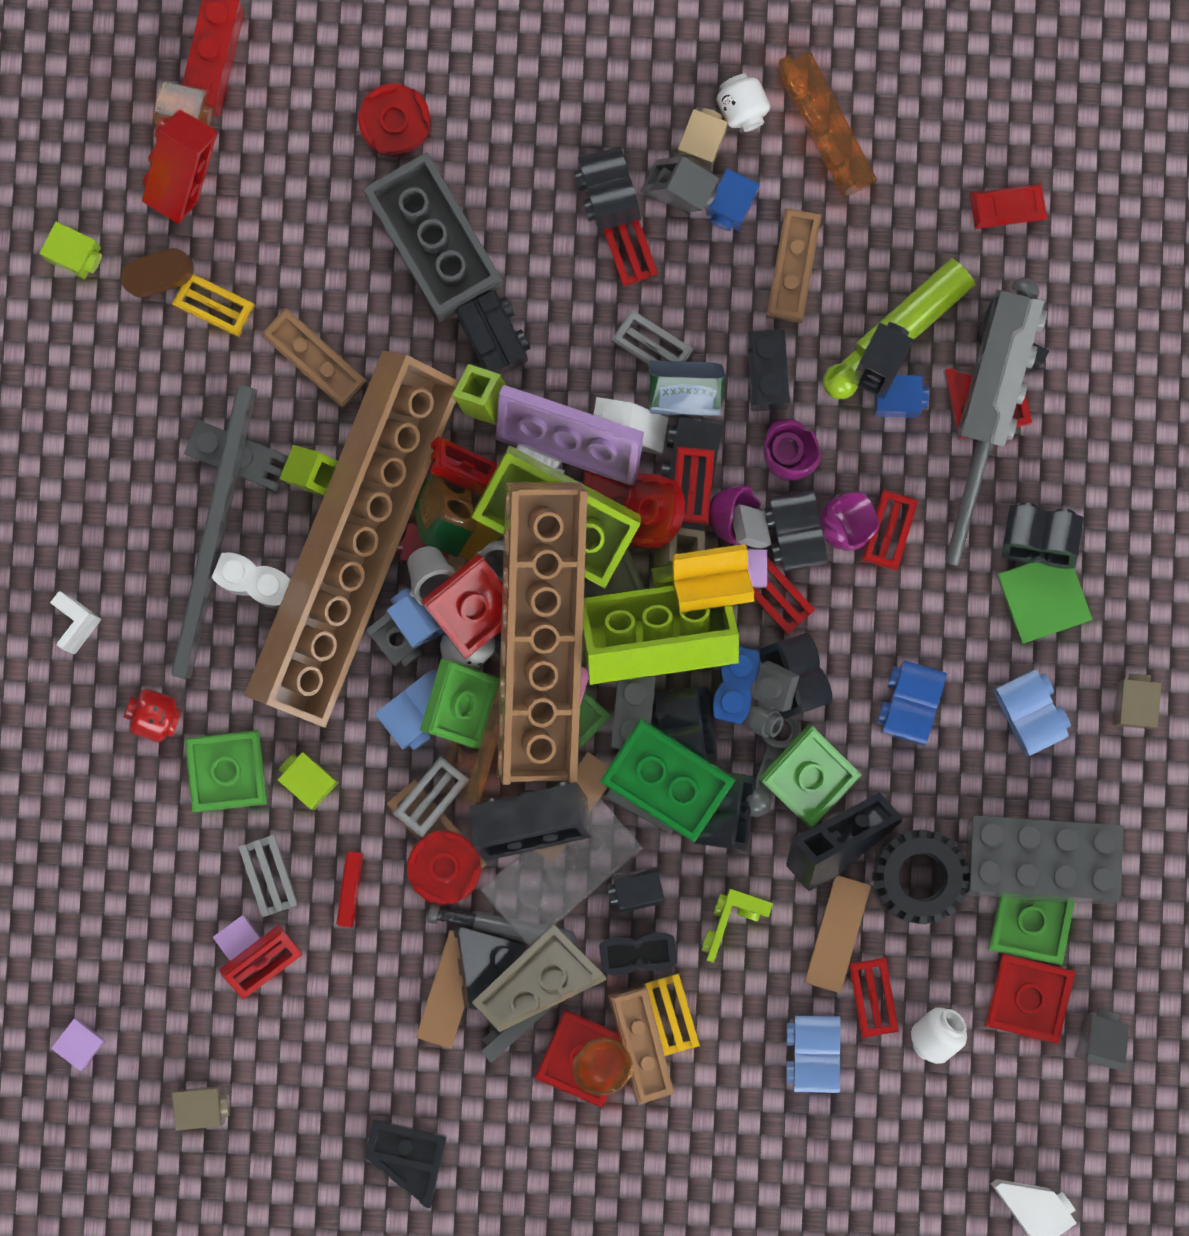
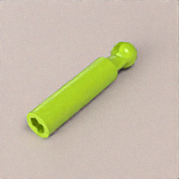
(913, 314)

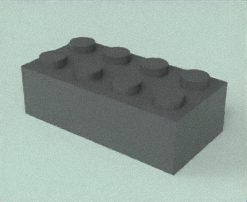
(432, 236)
(1044, 860)

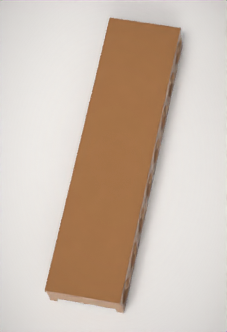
(541, 631)

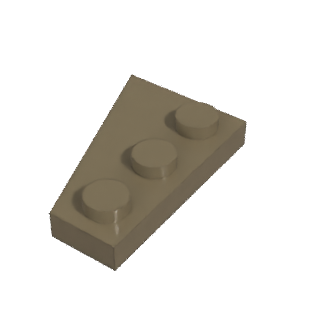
(538, 980)

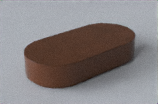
(157, 272)

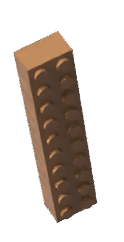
(353, 539)

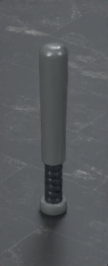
(481, 922)

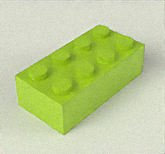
(607, 524)
(648, 636)

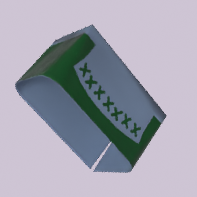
(685, 387)

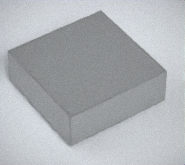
(750, 527)

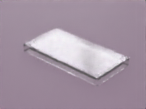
(554, 880)

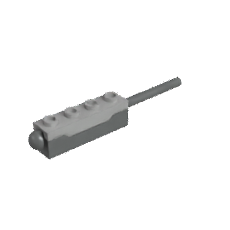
(997, 389)

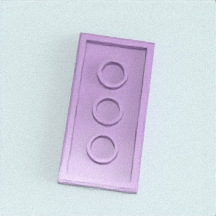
(569, 435)

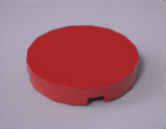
(394, 120)
(661, 510)
(444, 867)

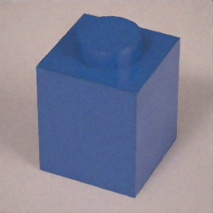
(732, 201)
(903, 399)

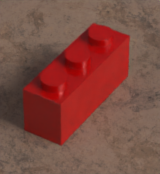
(214, 49)
(178, 165)

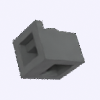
(381, 633)

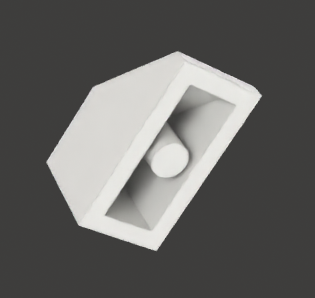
(636, 417)
(1036, 1208)

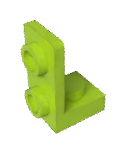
(749, 907)

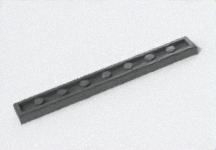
(214, 532)

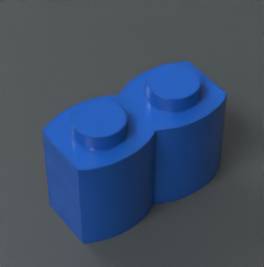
(733, 697)
(912, 702)

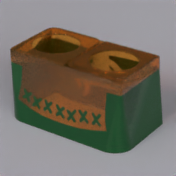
(444, 515)

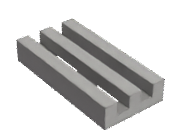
(654, 329)
(410, 821)
(254, 880)

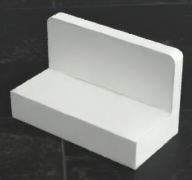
(83, 624)

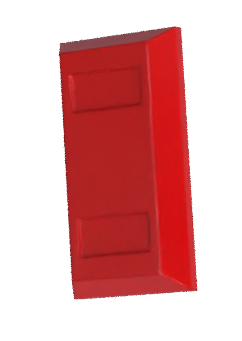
(1008, 206)

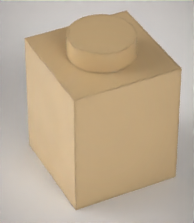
(703, 137)

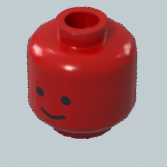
(152, 715)

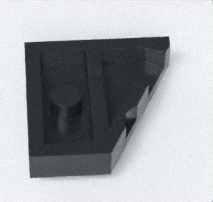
(482, 960)
(408, 1156)

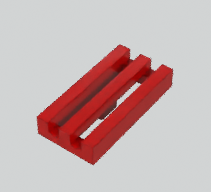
(638, 274)
(695, 453)
(464, 472)
(898, 501)
(792, 591)
(350, 889)
(256, 958)
(867, 965)

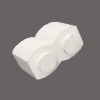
(244, 578)

